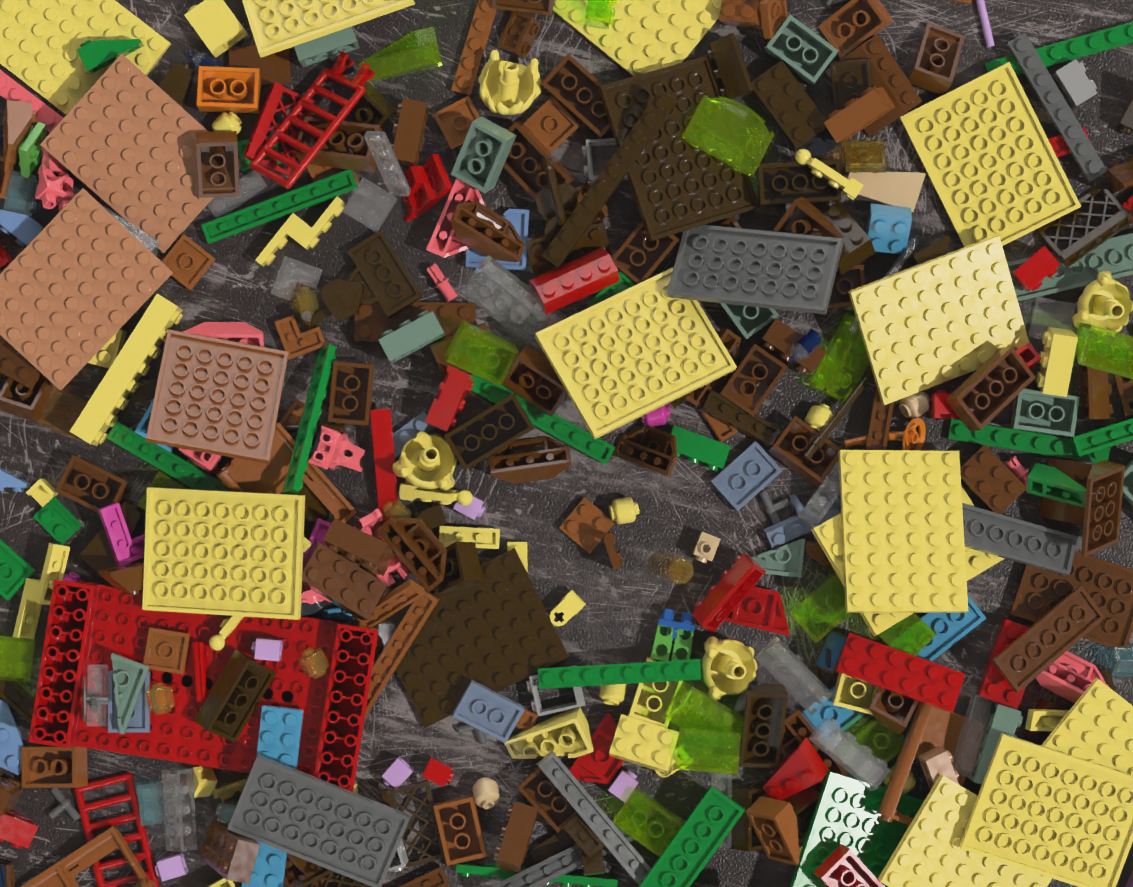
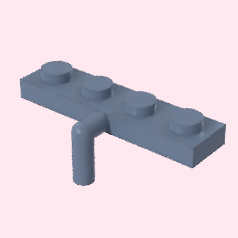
(794, 526)

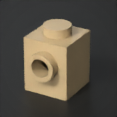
(706, 547)

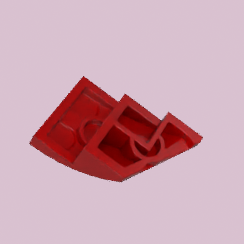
(427, 186)

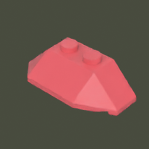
(444, 240)
(231, 331)
(1069, 676)

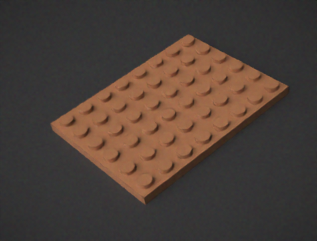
(134, 151)
(75, 288)

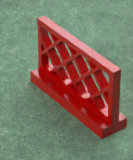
(266, 118)

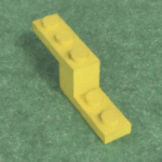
(300, 232)
(40, 591)
(1044, 719)

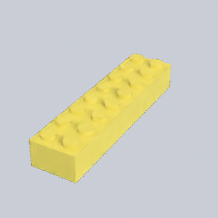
(126, 371)

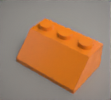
(229, 89)

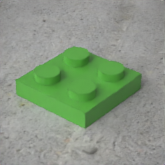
(30, 150)

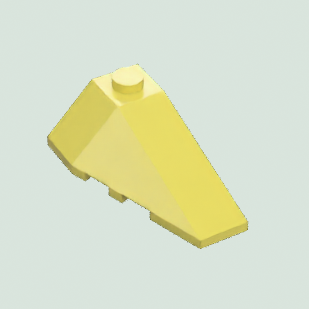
(563, 734)

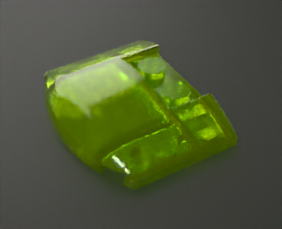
(729, 133)

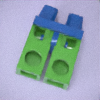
(677, 632)

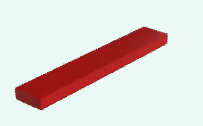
(384, 456)

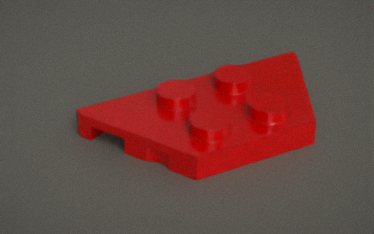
(761, 610)
(598, 765)

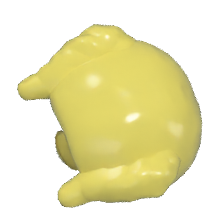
(509, 86)
(1104, 304)
(427, 462)
(727, 667)

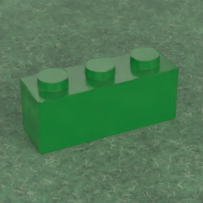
(700, 448)

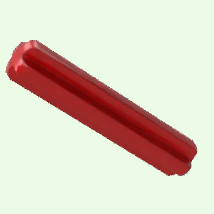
(199, 671)

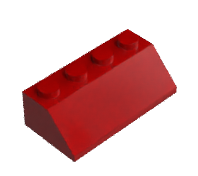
(575, 280)
(728, 592)

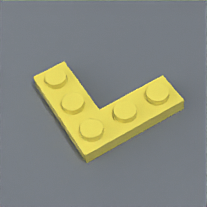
(482, 537)

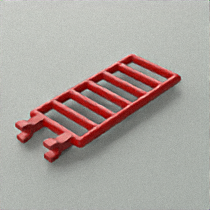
(334, 73)
(135, 816)

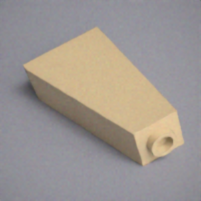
(890, 187)

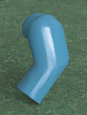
(337, 613)

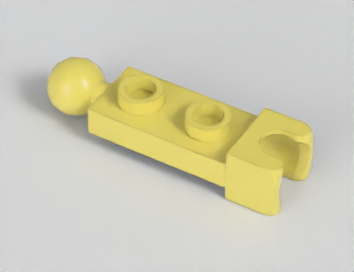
(850, 187)
(411, 492)
(217, 642)

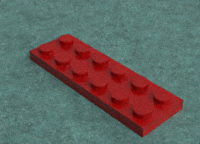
(900, 672)

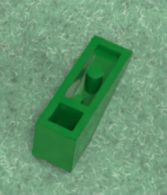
(104, 52)
(1054, 484)

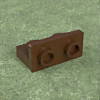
(519, 34)

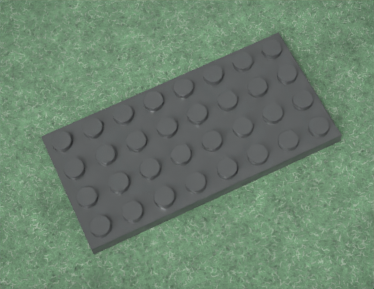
(756, 268)
(319, 821)

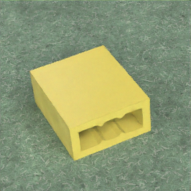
(215, 25)

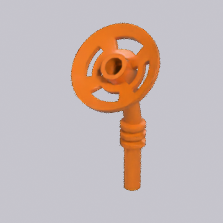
(908, 436)

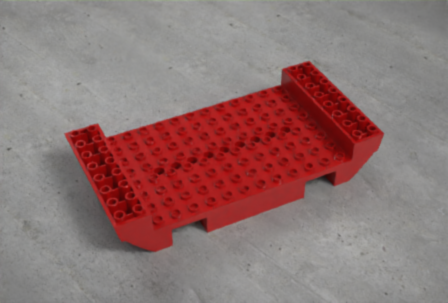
(96, 620)

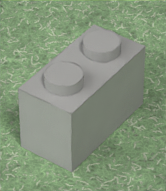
(1075, 83)

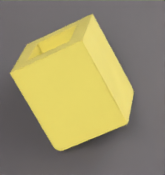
(42, 492)
(204, 781)

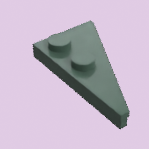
(783, 560)
(128, 681)

